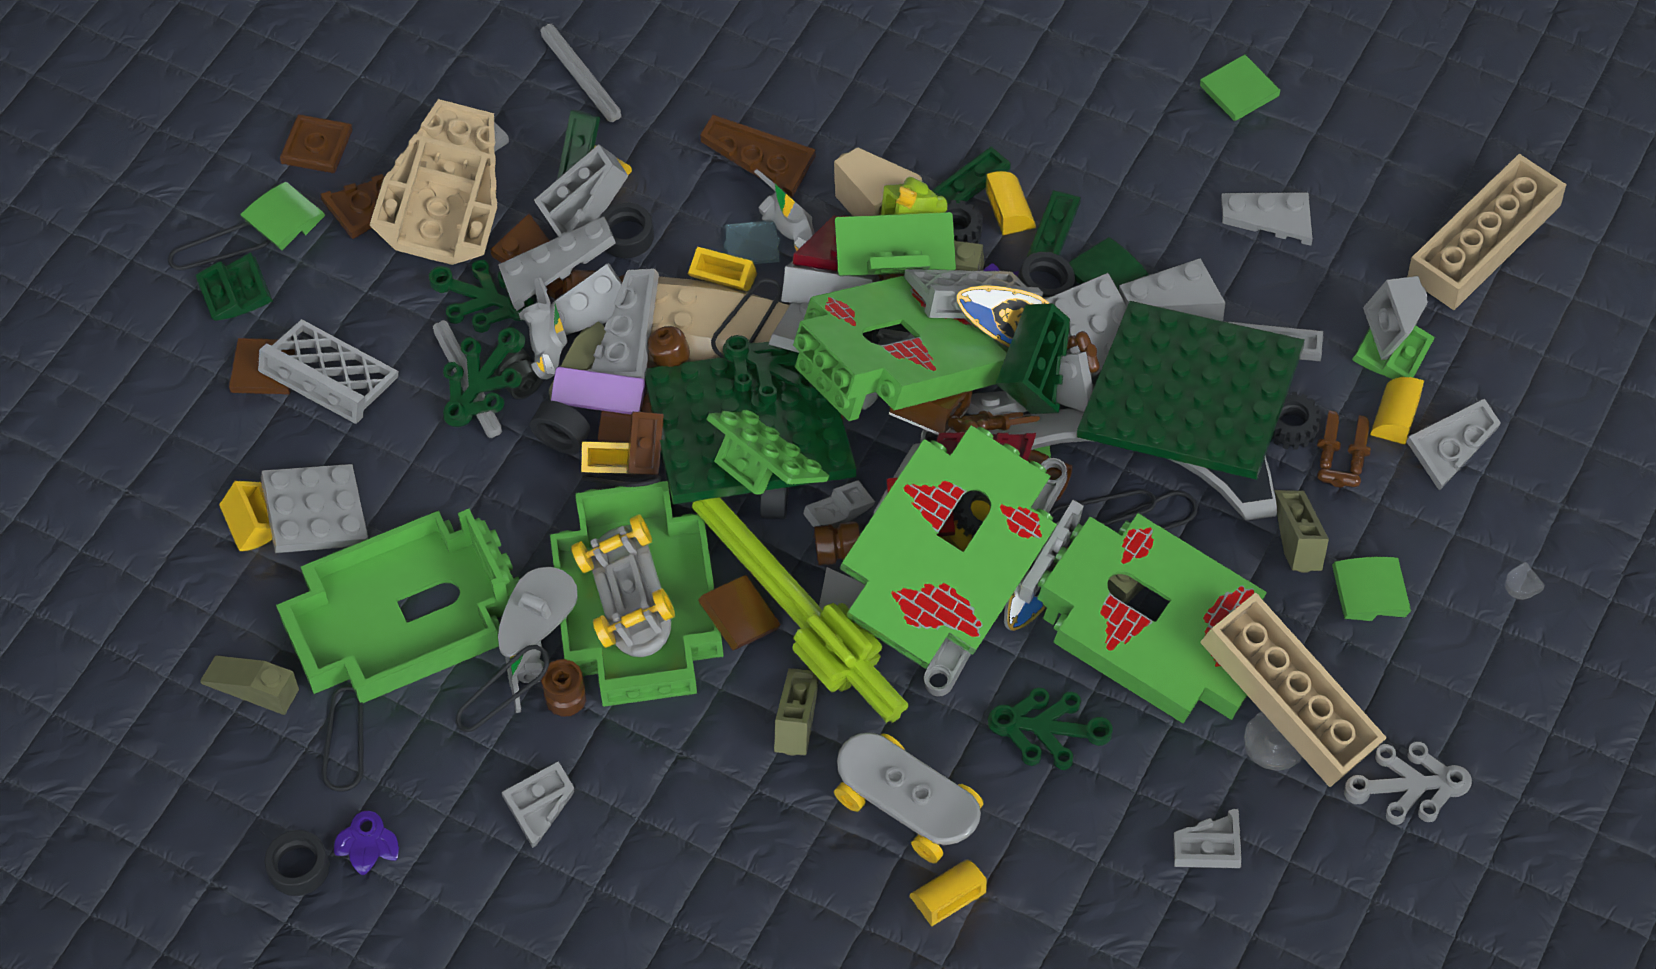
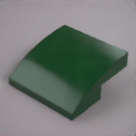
(1107, 258)
(233, 288)

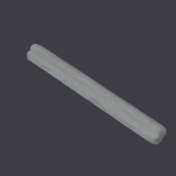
(580, 73)
(454, 354)

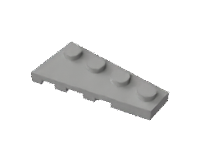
(554, 259)
(627, 332)

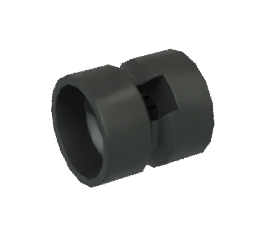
(520, 362)

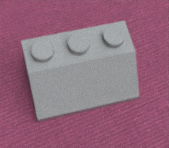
(805, 281)

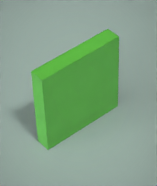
(1239, 87)

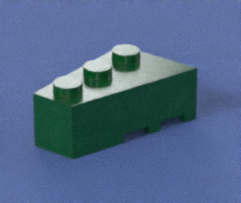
(1034, 358)

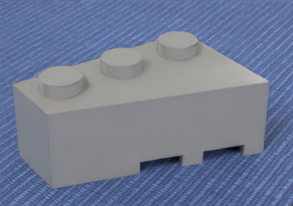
(582, 191)
(1180, 288)

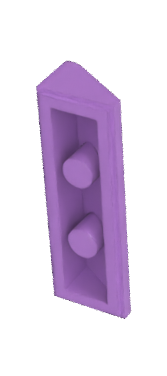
(598, 390)

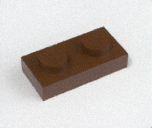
(644, 443)

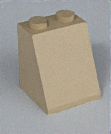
(862, 179)

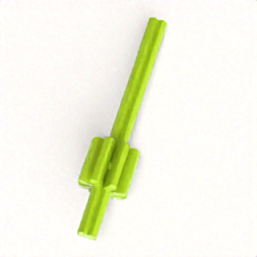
(828, 641)

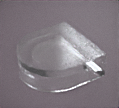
(1523, 582)

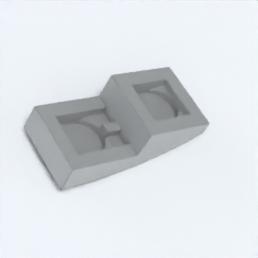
(843, 506)

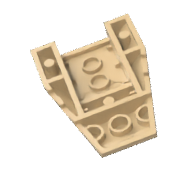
(442, 187)
(703, 306)

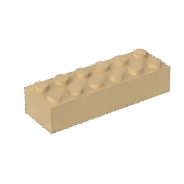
(1486, 231)
(1292, 689)

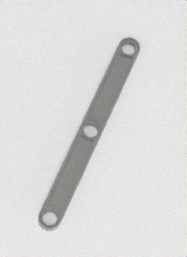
(952, 658)

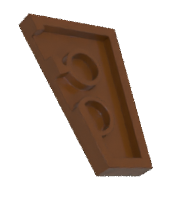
(521, 239)

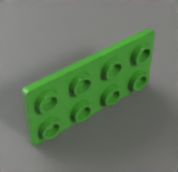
(894, 243)
(756, 451)

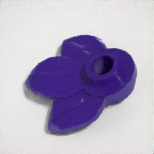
(366, 846)

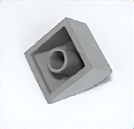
(1395, 312)

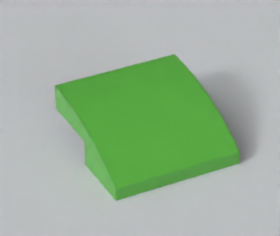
(282, 215)
(1402, 362)
(1371, 588)

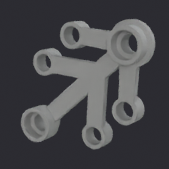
(1412, 782)

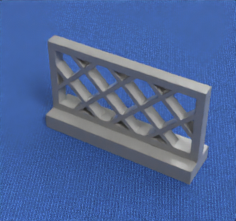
(941, 286)
(315, 382)

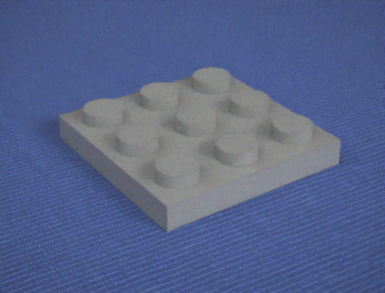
(1093, 309)
(313, 508)

